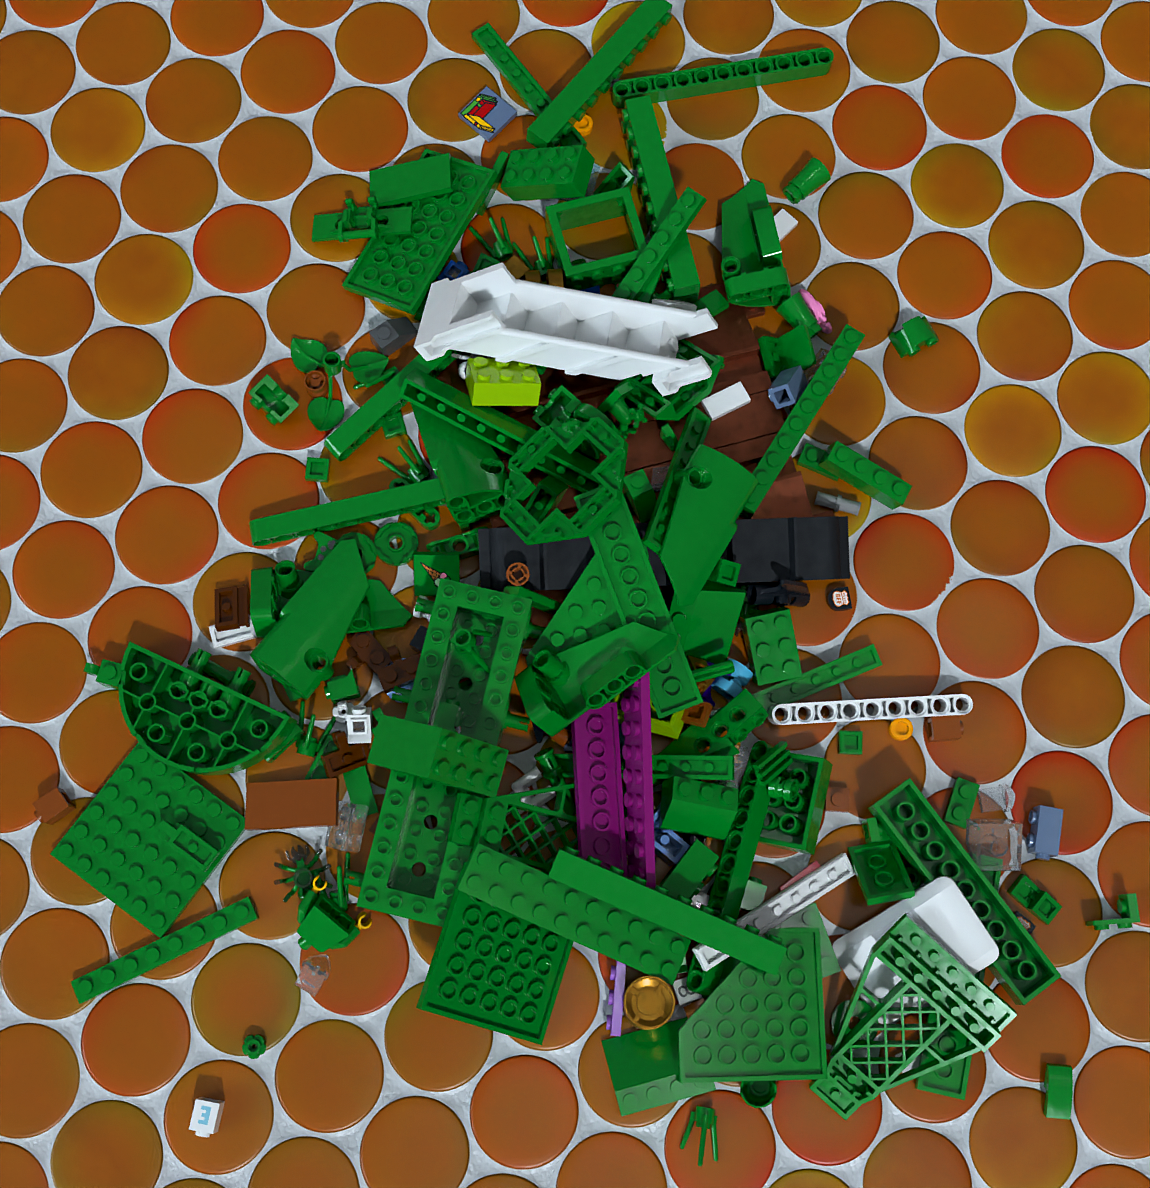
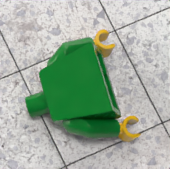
(325, 923)

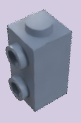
(788, 387)
(1044, 832)

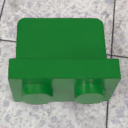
(787, 351)

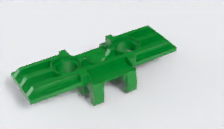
(362, 222)

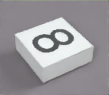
(682, 992)

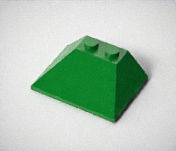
(679, 403)

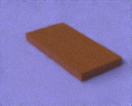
(292, 804)

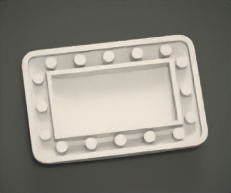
(942, 913)

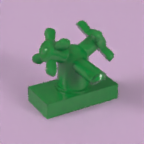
(620, 410)

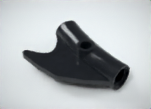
(780, 594)

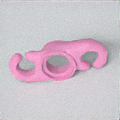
(817, 310)

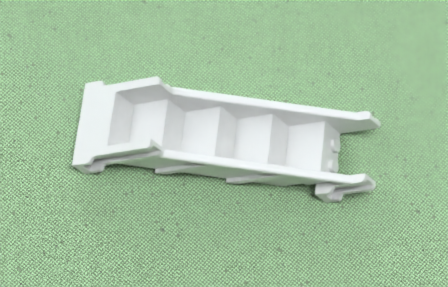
(561, 329)

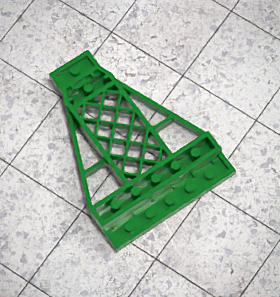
(484, 822)
(937, 979)

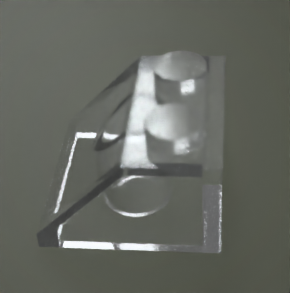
(995, 843)

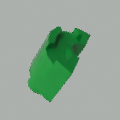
(912, 336)
(272, 400)
(558, 409)

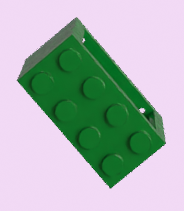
(589, 211)
(438, 755)

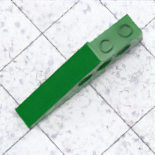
(697, 738)

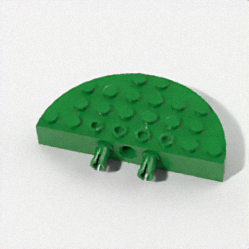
(194, 719)

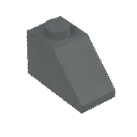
(392, 335)

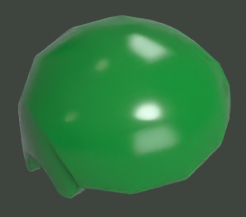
(758, 1093)

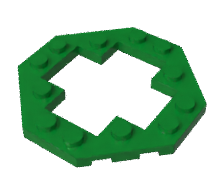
(608, 473)

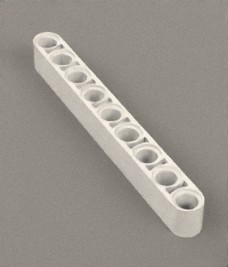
(881, 710)

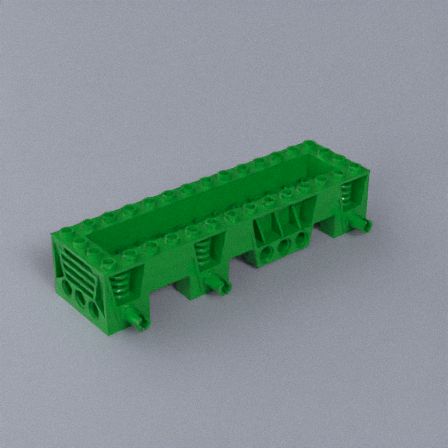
(400, 831)

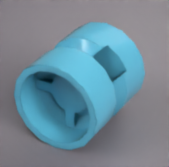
(731, 685)

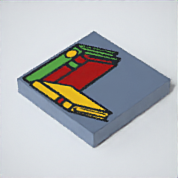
(487, 114)

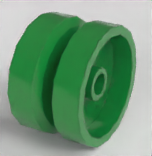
(583, 414)

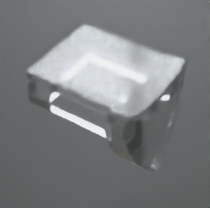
(996, 798)
(314, 973)

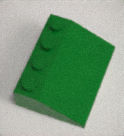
(709, 623)
(797, 823)
(647, 1069)

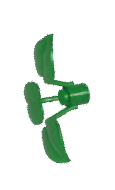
(310, 354)

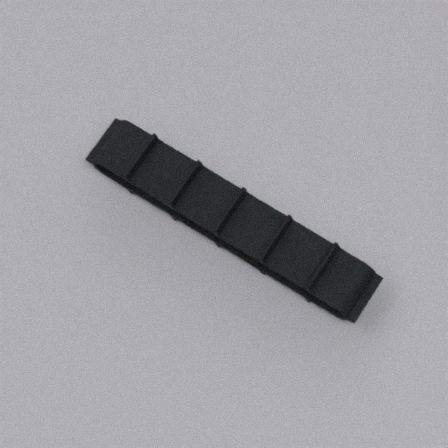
(764, 547)

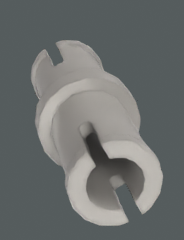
(837, 503)

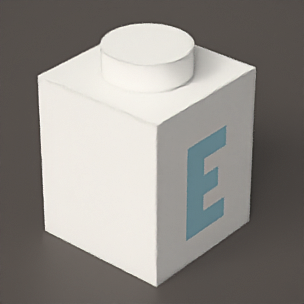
(206, 1116)

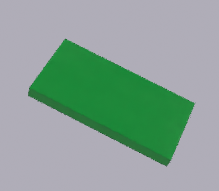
(412, 180)

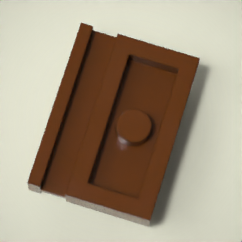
(232, 608)

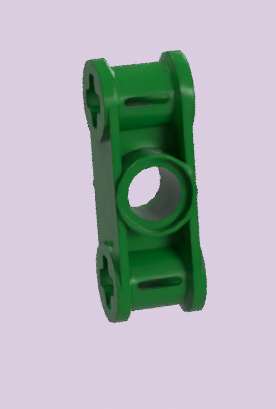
(469, 538)

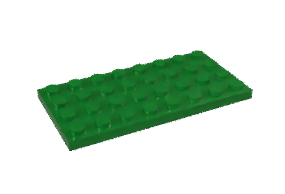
(403, 266)

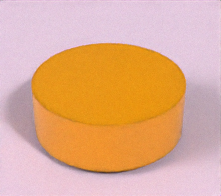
(585, 126)
(900, 729)

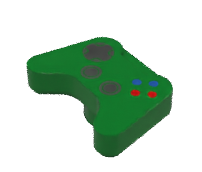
(325, 546)

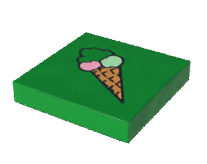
(431, 567)

